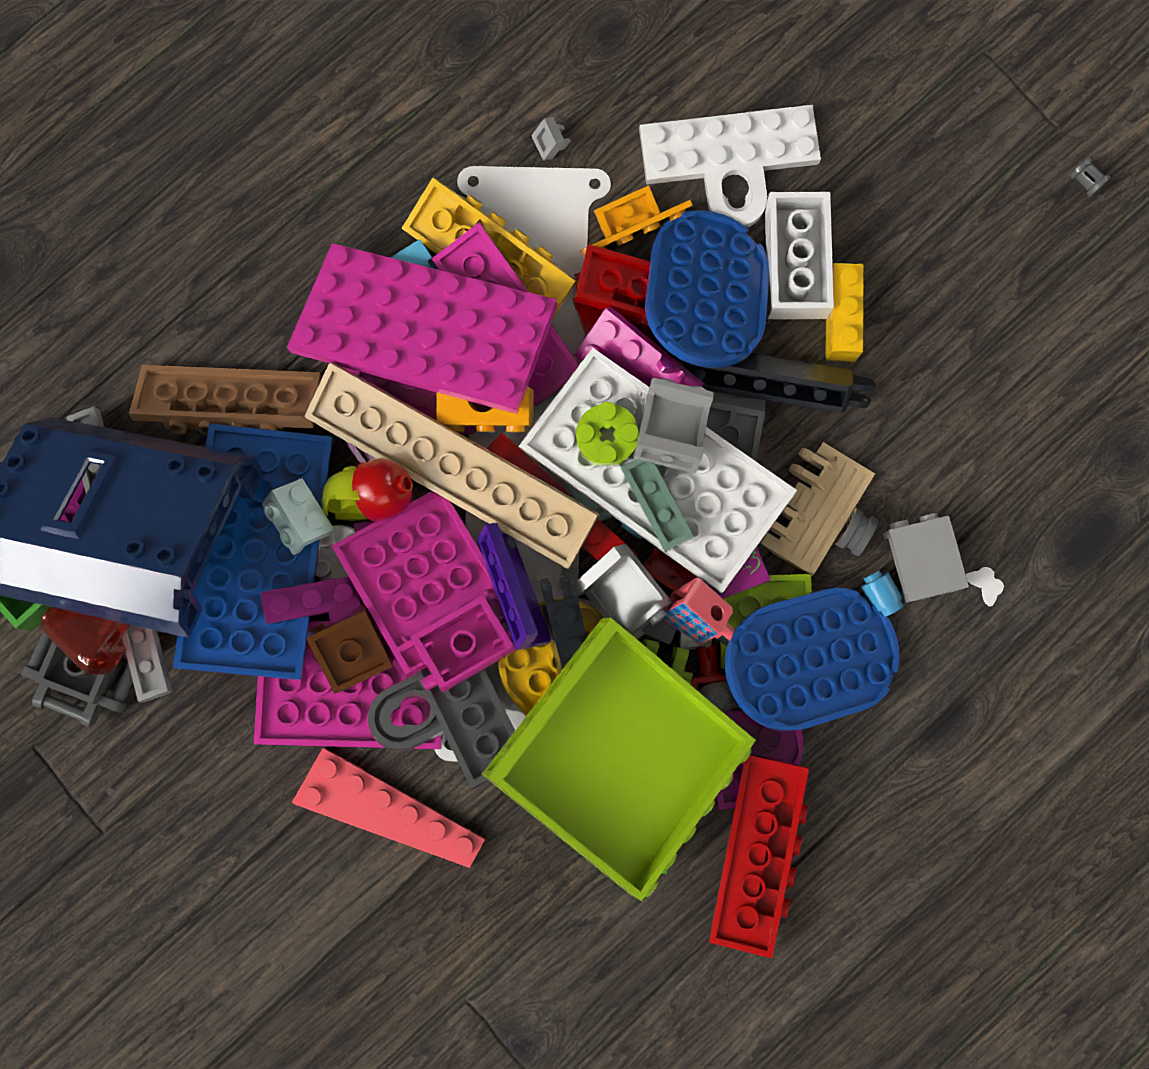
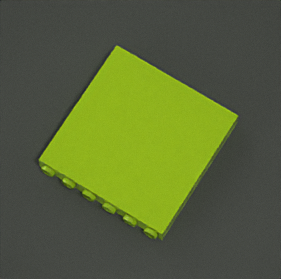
(620, 758)

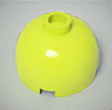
(340, 498)

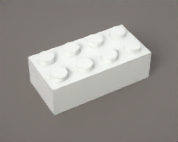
(799, 255)

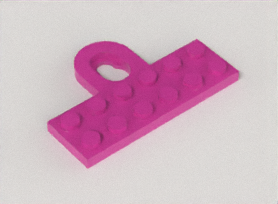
(479, 258)

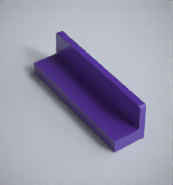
(513, 588)

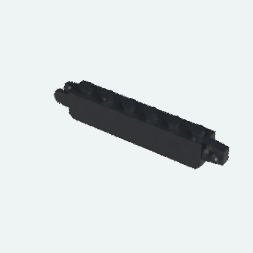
(786, 382)
(563, 621)

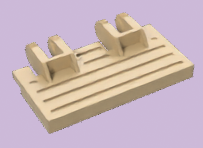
(818, 509)

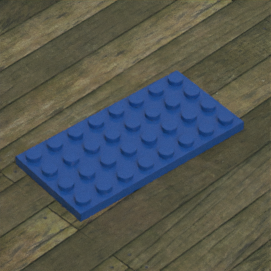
(254, 560)

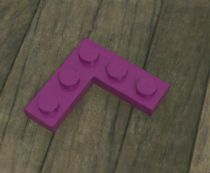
(330, 596)

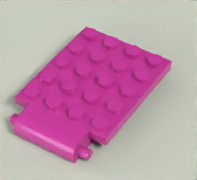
(428, 592)

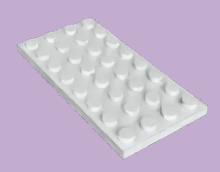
(724, 503)

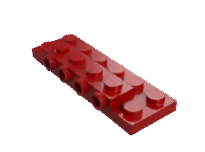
(614, 282)
(760, 855)

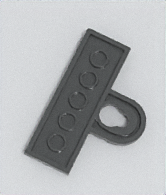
(466, 714)

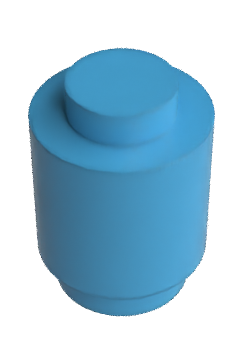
(882, 592)

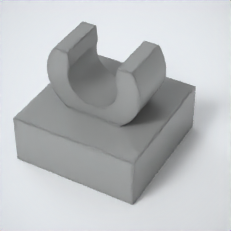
(549, 138)

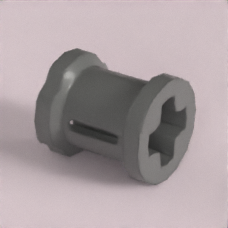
(1088, 166)

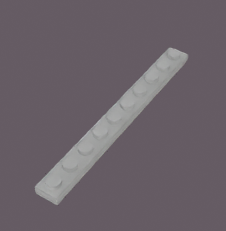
(142, 644)

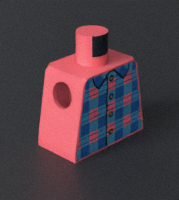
(700, 613)

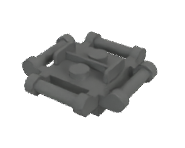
(57, 671)

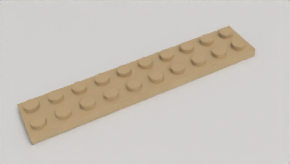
(452, 465)

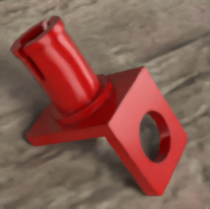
(708, 667)

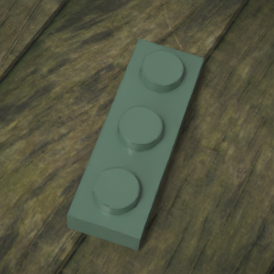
(657, 503)

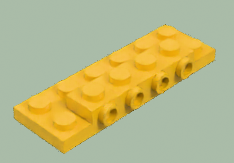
(445, 216)

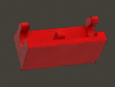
(667, 572)

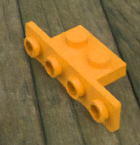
(631, 214)

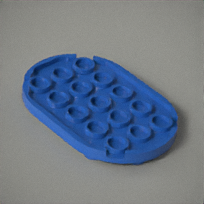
(707, 289)
(811, 659)

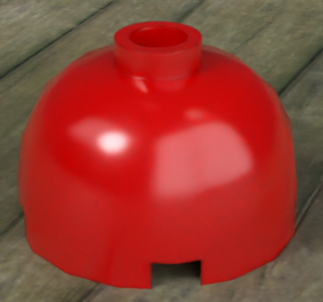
(382, 488)

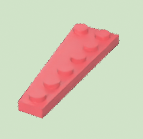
(367, 802)

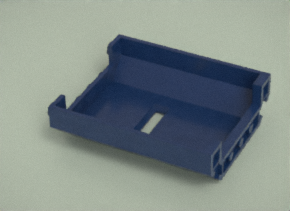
(137, 531)

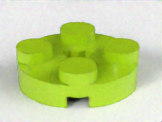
(589, 433)

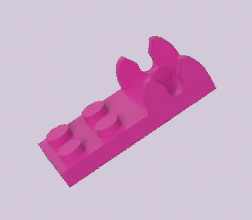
(633, 351)

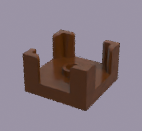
(349, 650)

